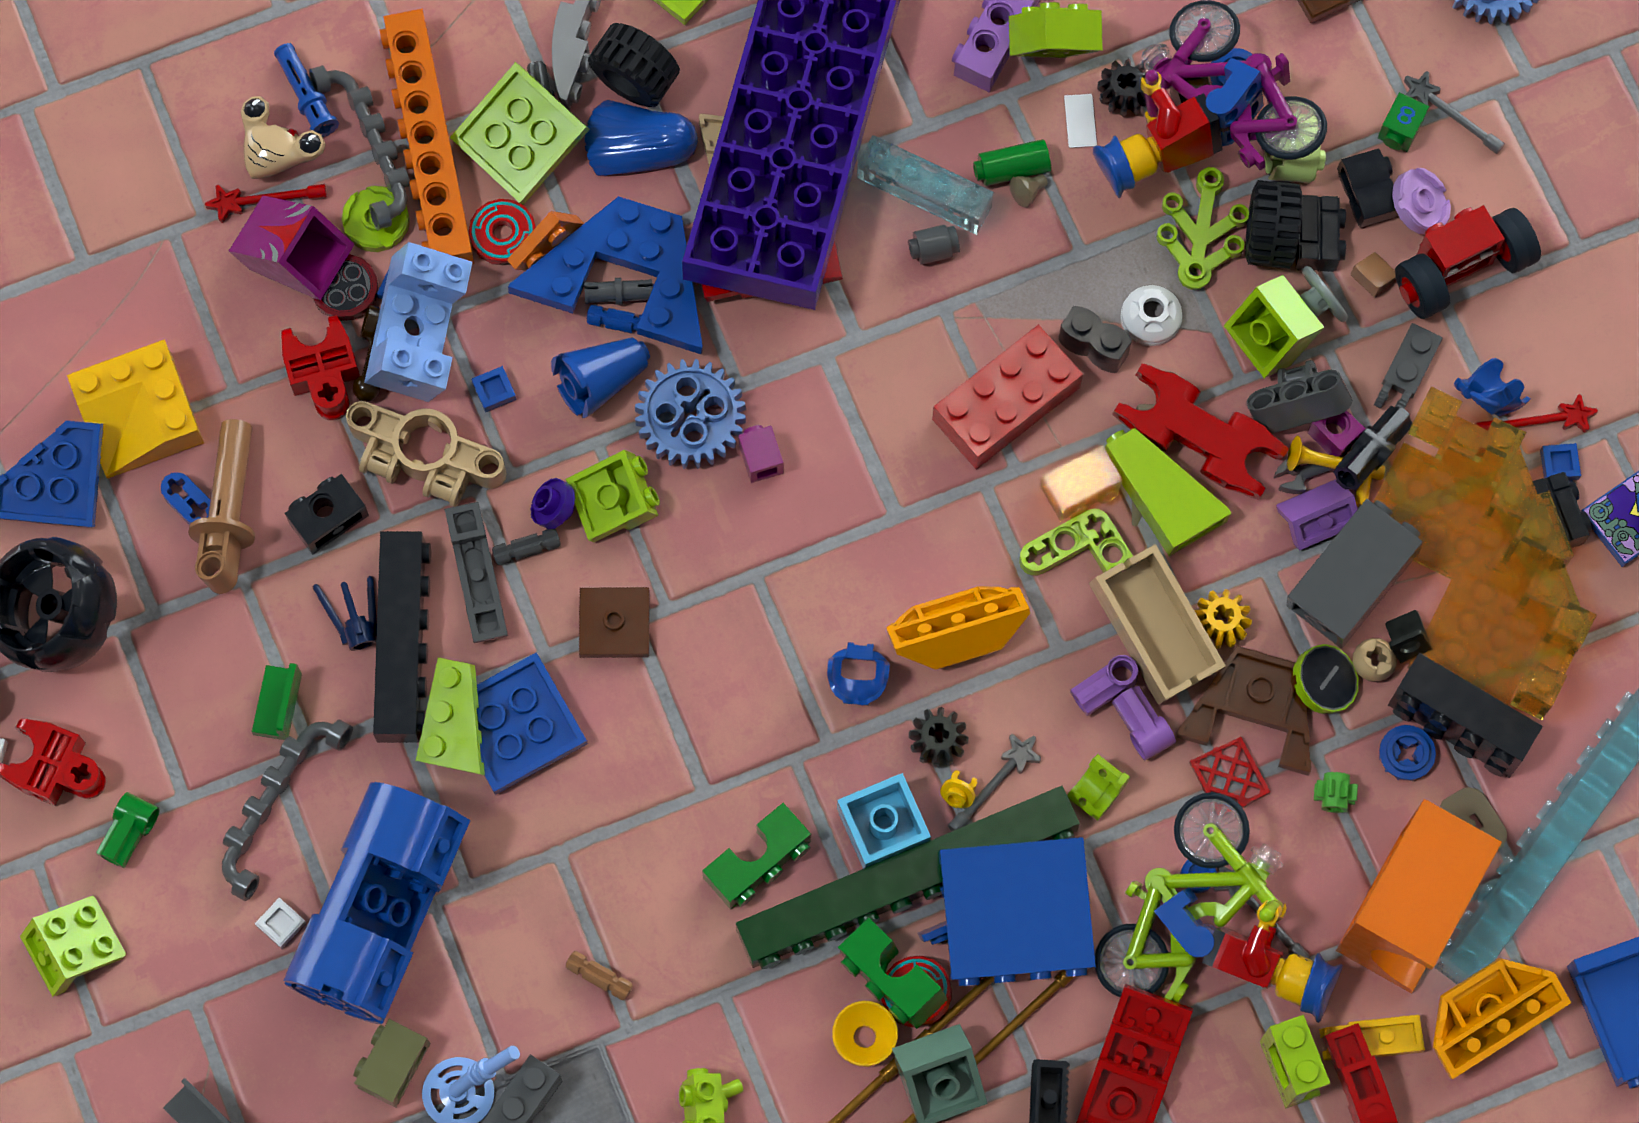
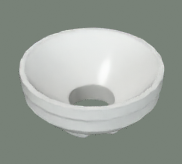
(1146, 329)

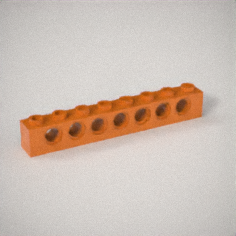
(411, 30)

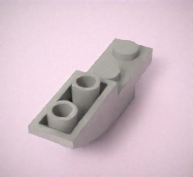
(571, 49)

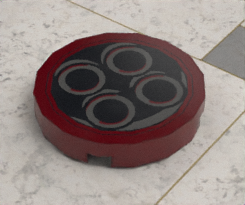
(350, 290)

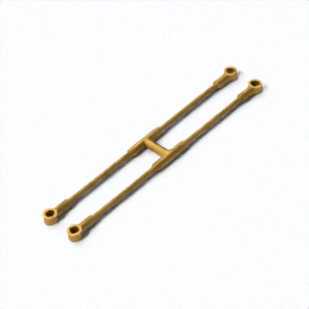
(890, 1070)

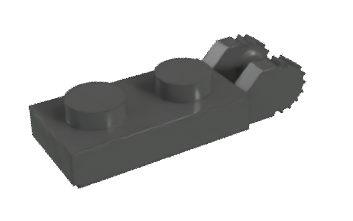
(1409, 365)

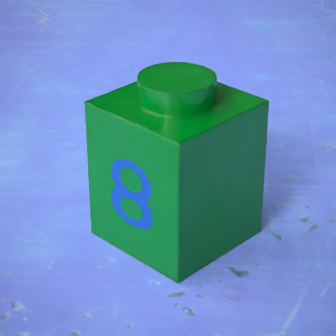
(1403, 122)

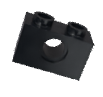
(320, 531)

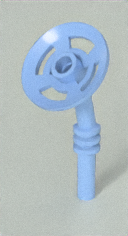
(464, 1089)

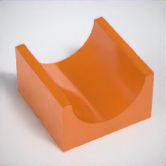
(1418, 896)

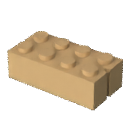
(1157, 624)

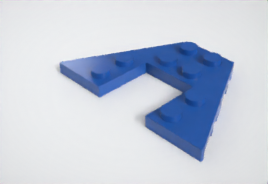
(629, 237)

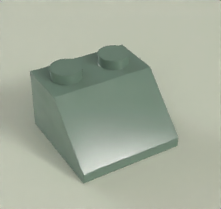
(940, 1075)

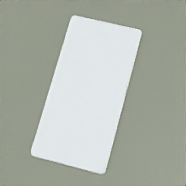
(1080, 120)

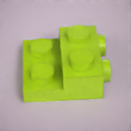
(613, 495)

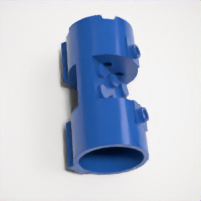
(366, 929)

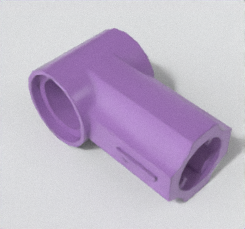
(1103, 686)
(1148, 731)

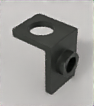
(1408, 636)

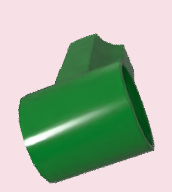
(131, 821)

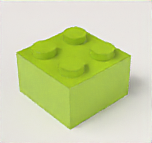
(1055, 31)

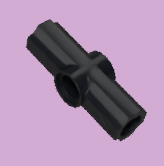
(1373, 448)

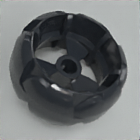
(82, 610)

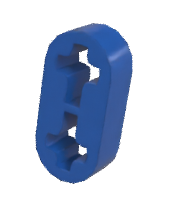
(181, 505)

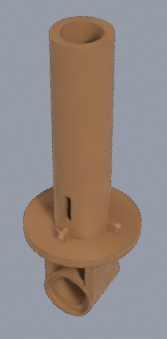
(221, 533)

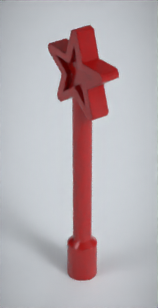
(231, 201)
(1571, 414)

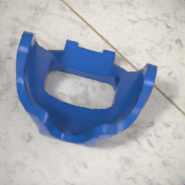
(1490, 391)
(857, 691)

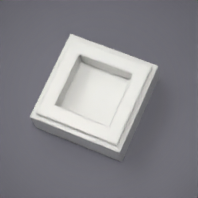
(280, 923)

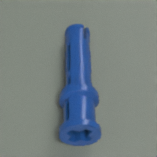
(310, 101)

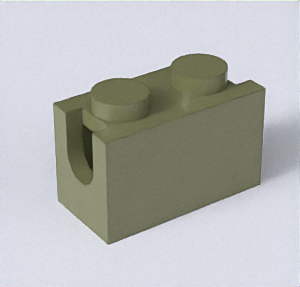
(391, 1062)

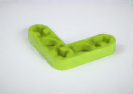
(1083, 540)

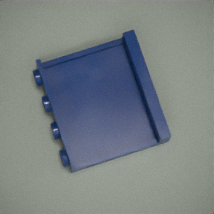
(1017, 910)
(1610, 995)

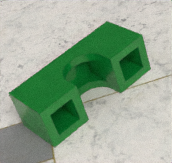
(736, 879)
(911, 996)

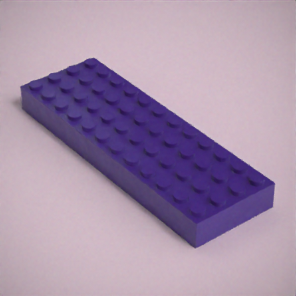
(788, 147)

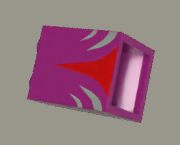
(292, 246)

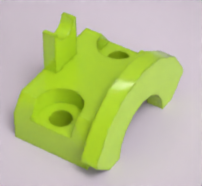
(1098, 787)

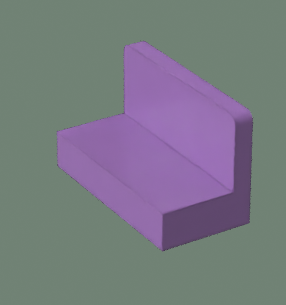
(1318, 513)

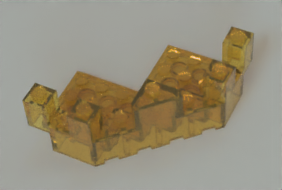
(1483, 525)

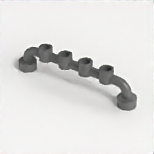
(371, 127)
(258, 810)

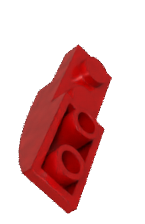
(1360, 1076)

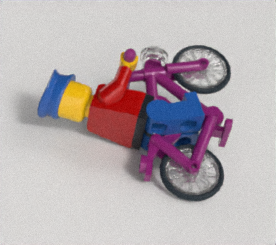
(1212, 113)

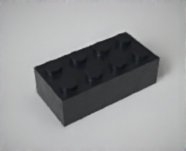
(1464, 716)

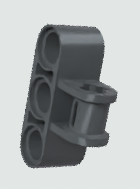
(1299, 398)

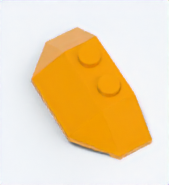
(959, 626)
(1493, 1011)

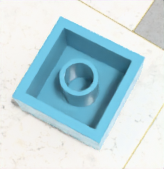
(882, 820)

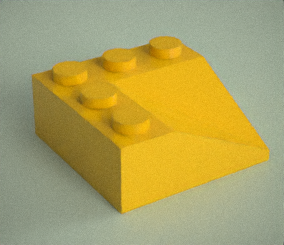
(139, 405)

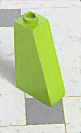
(1163, 492)

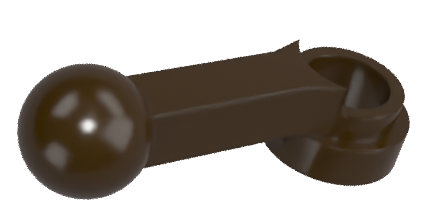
(361, 390)

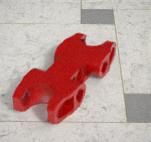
(1219, 442)

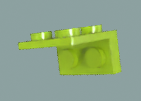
(71, 943)

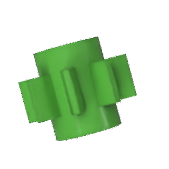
(1335, 792)

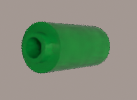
(1012, 161)

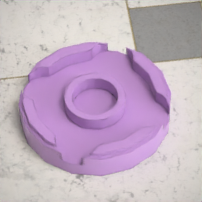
(1420, 200)

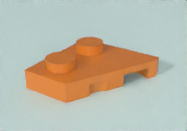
(544, 238)

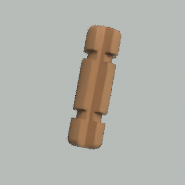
(599, 975)

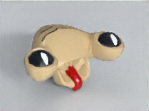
(272, 147)

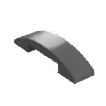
(476, 572)

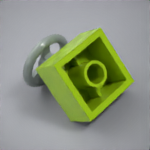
(1279, 324)

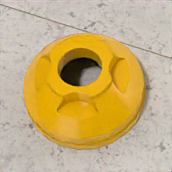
(867, 1015)

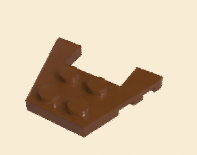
(1258, 691)

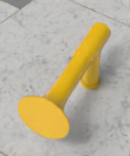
(1300, 454)

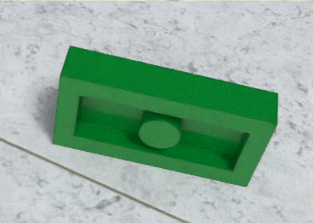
(277, 702)

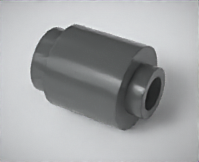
(934, 244)

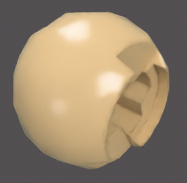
(1362, 659)

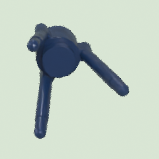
(358, 631)

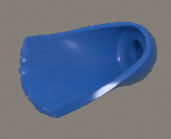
(637, 139)

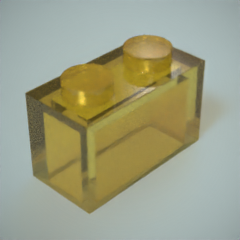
(1081, 483)

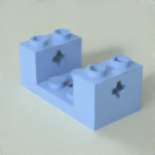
(417, 288)

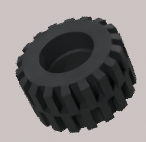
(633, 65)
(1273, 224)

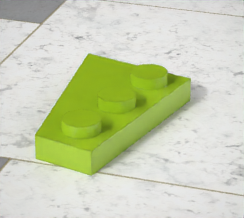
(451, 722)

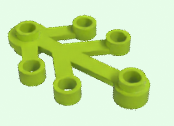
(1201, 233)

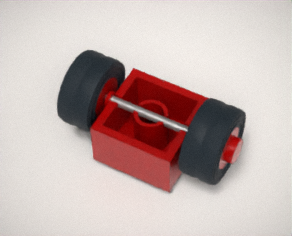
(1462, 249)

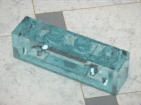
(925, 184)

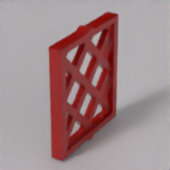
(1216, 752)

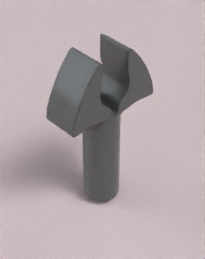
(1302, 472)

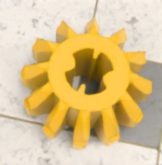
(1226, 608)

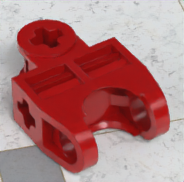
(321, 368)
(53, 765)

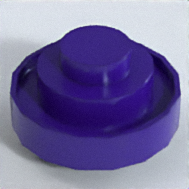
(553, 503)

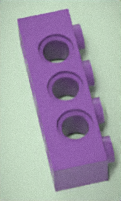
(984, 67)

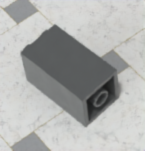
(1355, 572)

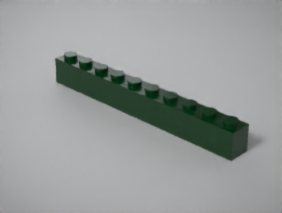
(894, 881)

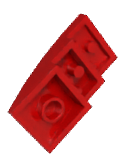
(1135, 1059)

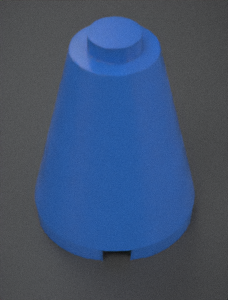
(598, 373)

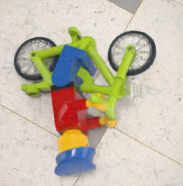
(1211, 834)

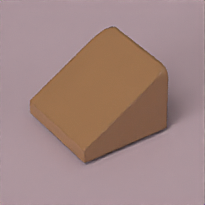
(1373, 274)

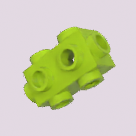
(705, 1096)

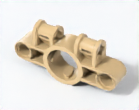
(444, 478)

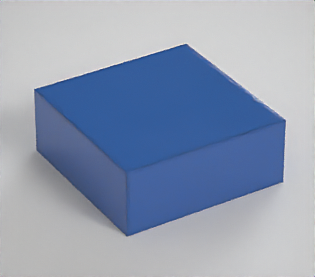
(493, 389)
(1561, 459)

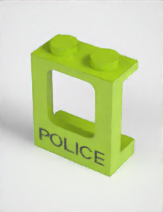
(1294, 1061)

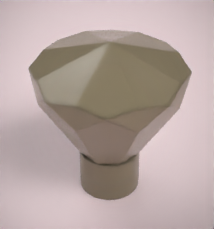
(1026, 188)

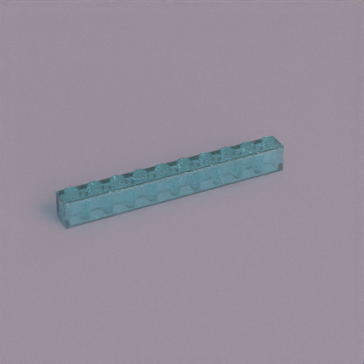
(1546, 847)

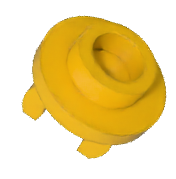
(957, 792)

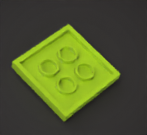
(519, 133)

